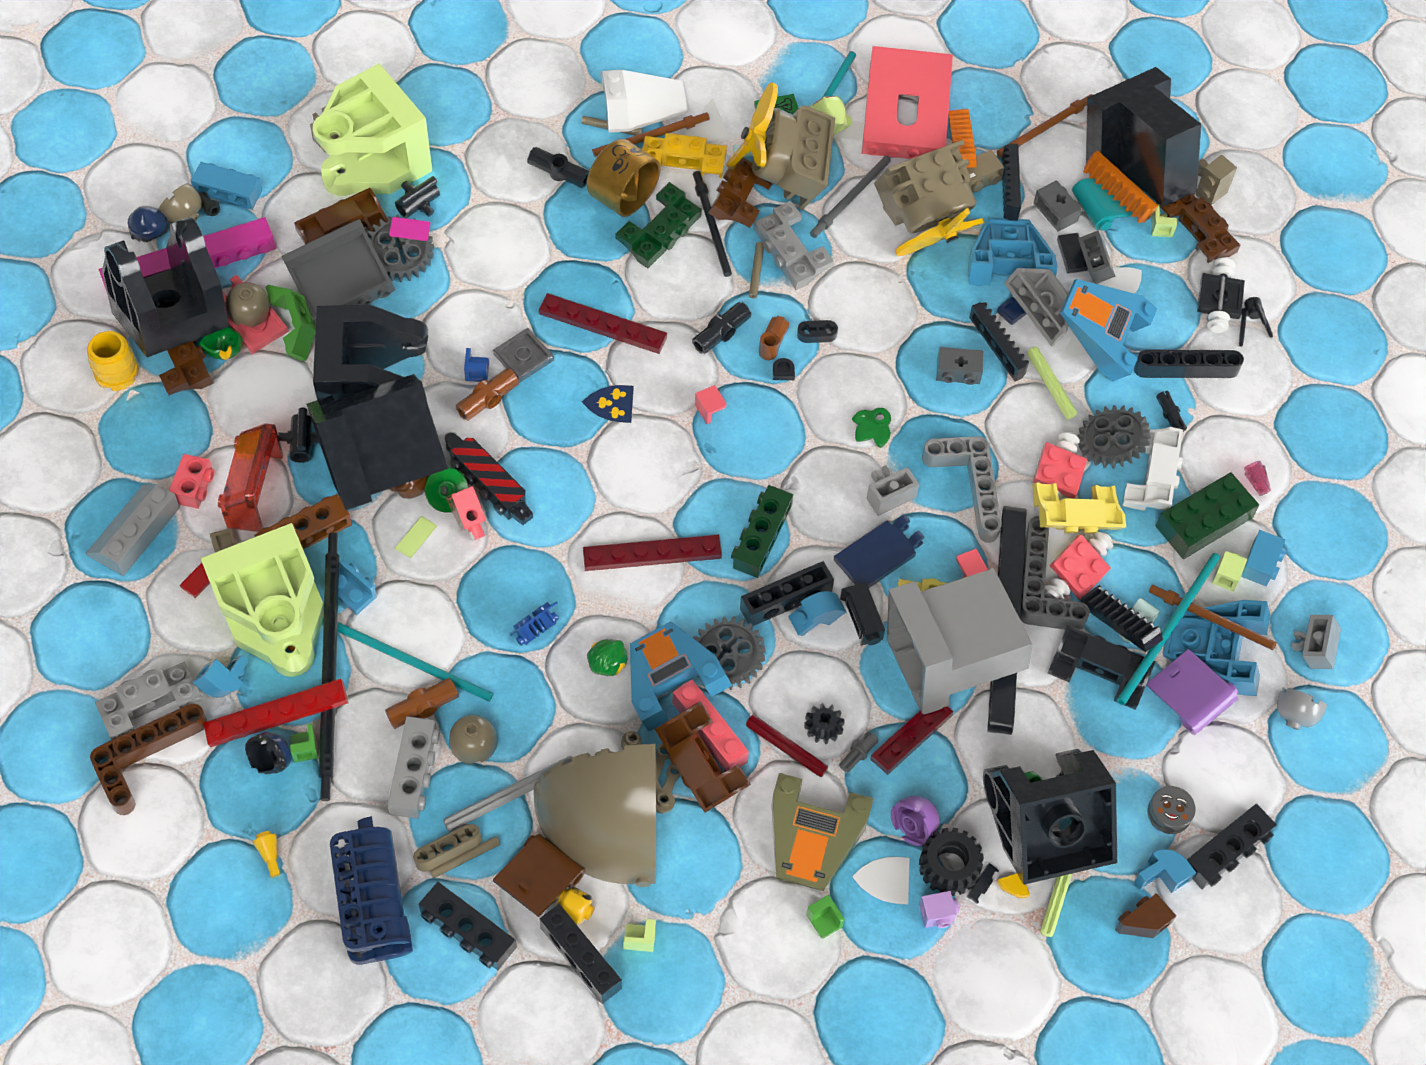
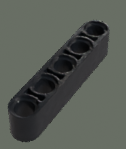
(1200, 363)

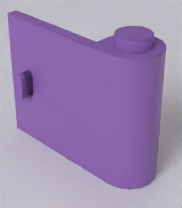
(1193, 691)

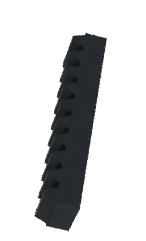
(1011, 182)
(998, 341)
(1122, 619)

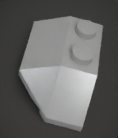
(1042, 300)

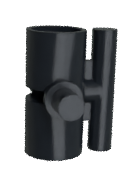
(417, 197)
(300, 437)

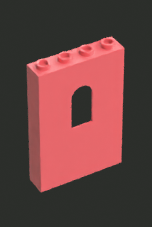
(906, 73)

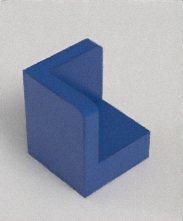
(475, 367)

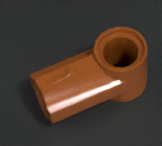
(772, 338)

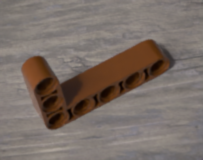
(141, 750)

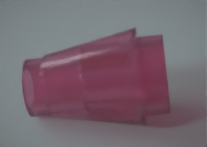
(1257, 476)

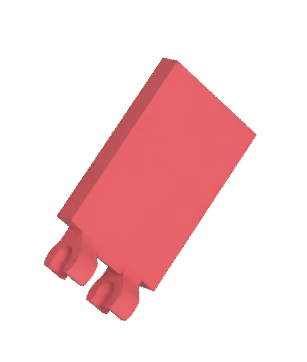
(259, 335)

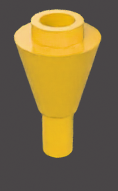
(267, 847)

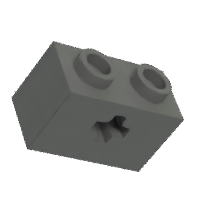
(1057, 205)
(1096, 257)
(959, 365)

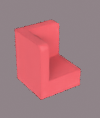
(708, 402)
(971, 563)

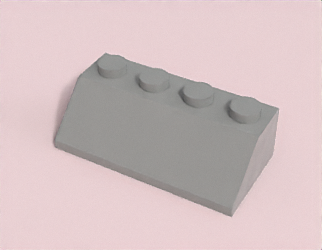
(134, 528)

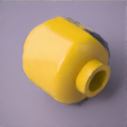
(577, 904)

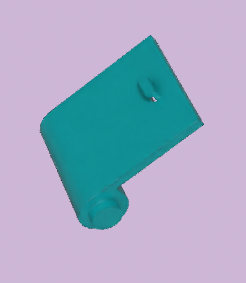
(1098, 204)

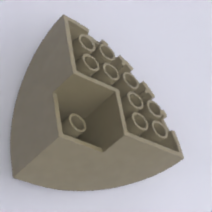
(603, 813)

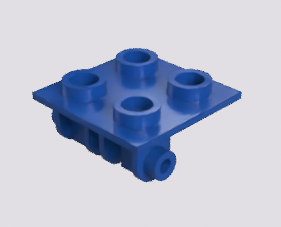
(542, 619)

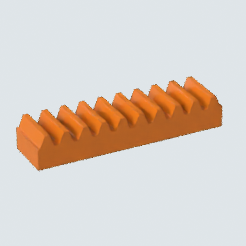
(961, 130)
(1120, 187)

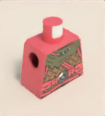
(465, 502)

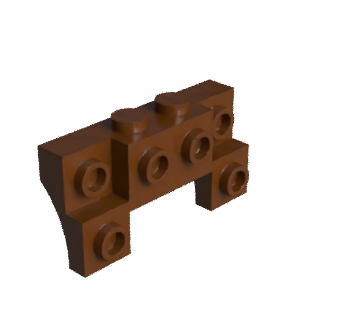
(733, 193)
(359, 206)
(1205, 226)
(188, 370)
(695, 761)

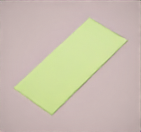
(415, 537)

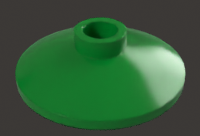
(451, 480)

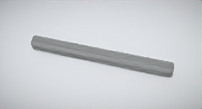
(497, 799)

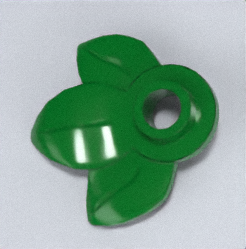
(871, 428)

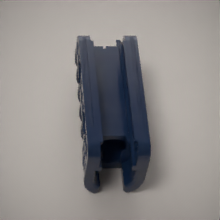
(374, 892)

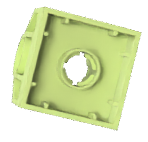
(379, 136)
(269, 598)

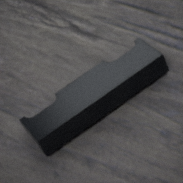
(983, 883)

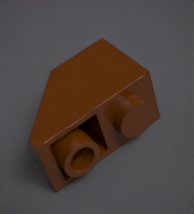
(1148, 919)

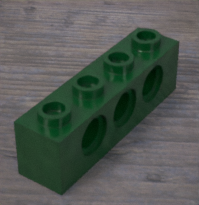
(753, 561)

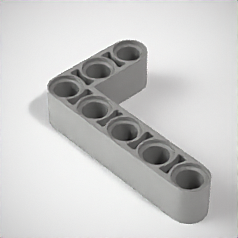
(978, 479)

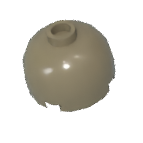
(182, 205)
(247, 304)
(473, 739)

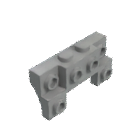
(787, 249)
(145, 695)

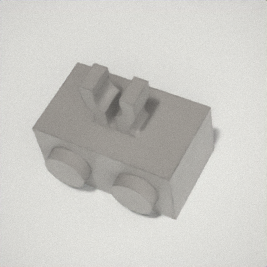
(892, 490)
(1320, 642)

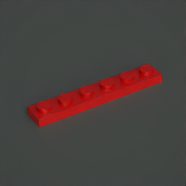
(275, 713)

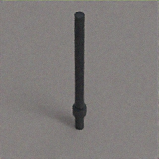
(702, 192)

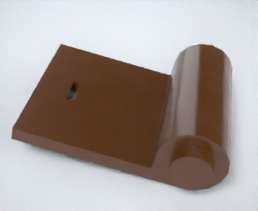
(539, 874)

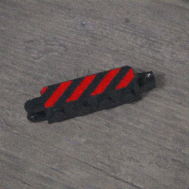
(488, 477)

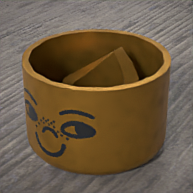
(623, 177)

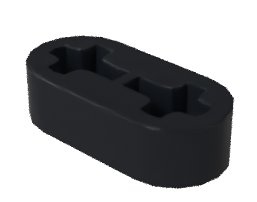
(817, 331)

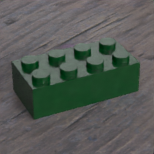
(1207, 515)

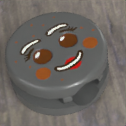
(1171, 810)

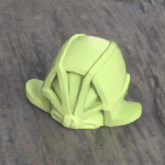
(834, 107)

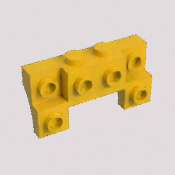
(687, 153)

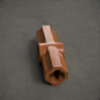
(487, 394)
(422, 703)

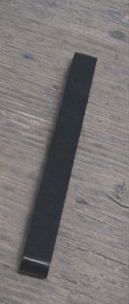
(1010, 573)

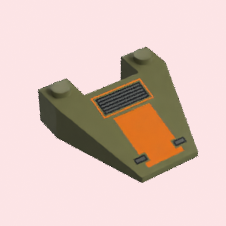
(812, 839)

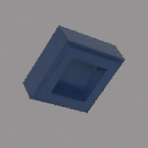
(1011, 311)

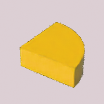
(1013, 886)

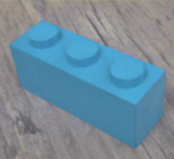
(227, 185)

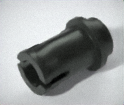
(210, 206)

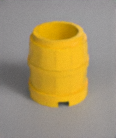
(112, 360)

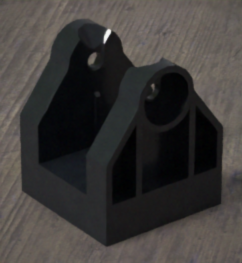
(172, 304)
(358, 345)
(1029, 811)

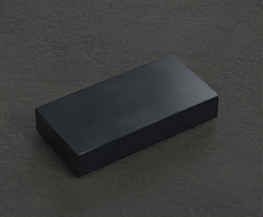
(1072, 253)

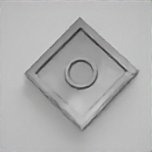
(523, 354)

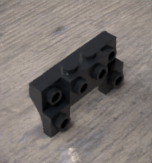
(1100, 659)

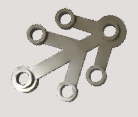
(664, 793)

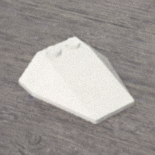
(640, 99)

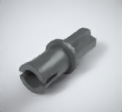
(858, 752)

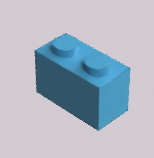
(1263, 558)

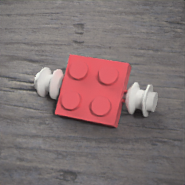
(1061, 465)
(1079, 566)

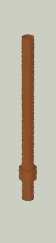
(1075, 108)
(687, 122)
(1172, 598)

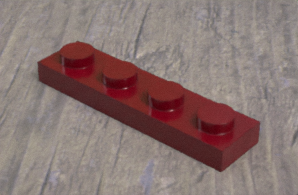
(909, 738)

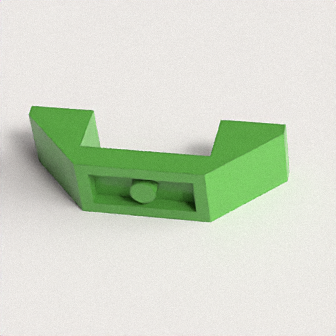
(300, 339)

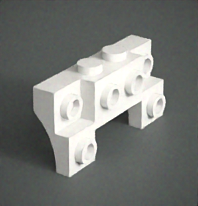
(1160, 472)

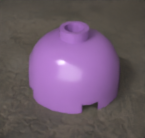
(916, 819)

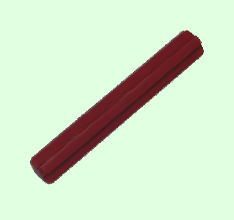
(787, 745)

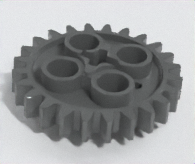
(389, 251)
(1114, 436)
(743, 664)

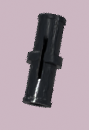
(1171, 411)

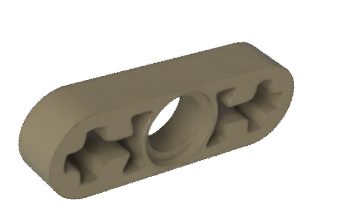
(433, 860)

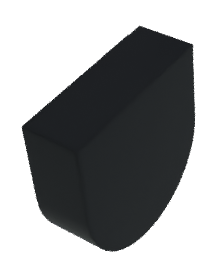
(783, 369)

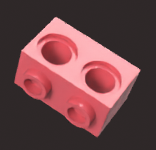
(186, 480)

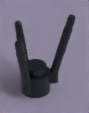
(1253, 310)

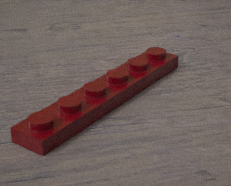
(603, 323)
(652, 552)

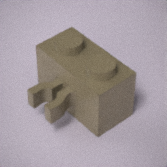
(1215, 178)

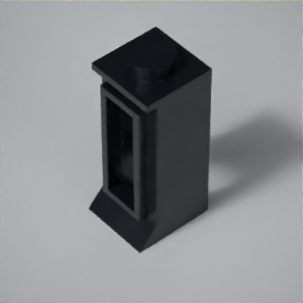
(863, 613)

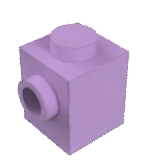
(938, 909)

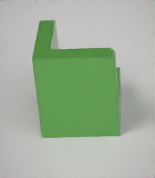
(303, 745)
(825, 917)

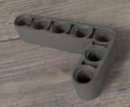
(1036, 580)

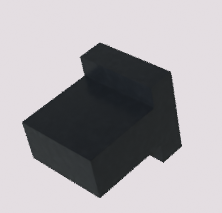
(1146, 135)
(377, 439)

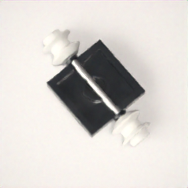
(1221, 295)

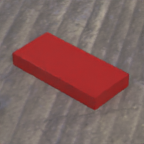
(196, 581)

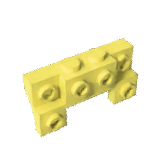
(1078, 514)

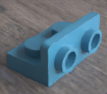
(354, 589)

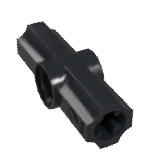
(558, 167)
(721, 328)

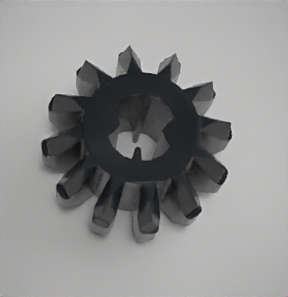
(824, 731)

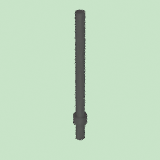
(827, 219)

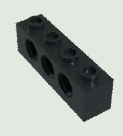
(785, 593)
(1254, 821)
(440, 899)
(580, 953)

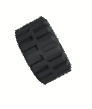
(954, 843)

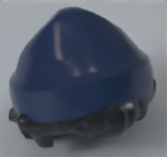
(147, 224)
(268, 753)

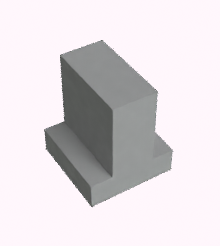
(955, 637)

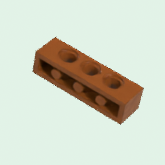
(316, 528)

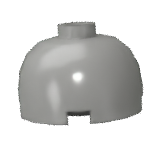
(1299, 708)

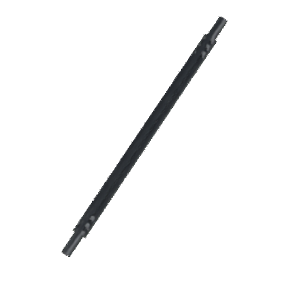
(327, 722)

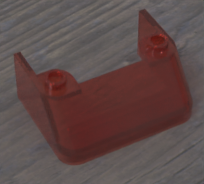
(247, 475)

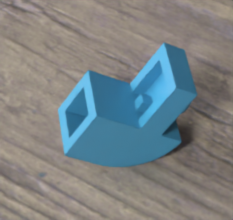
(816, 609)
(220, 680)
(1169, 866)

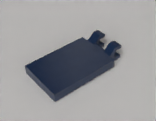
(879, 552)

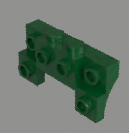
(663, 230)

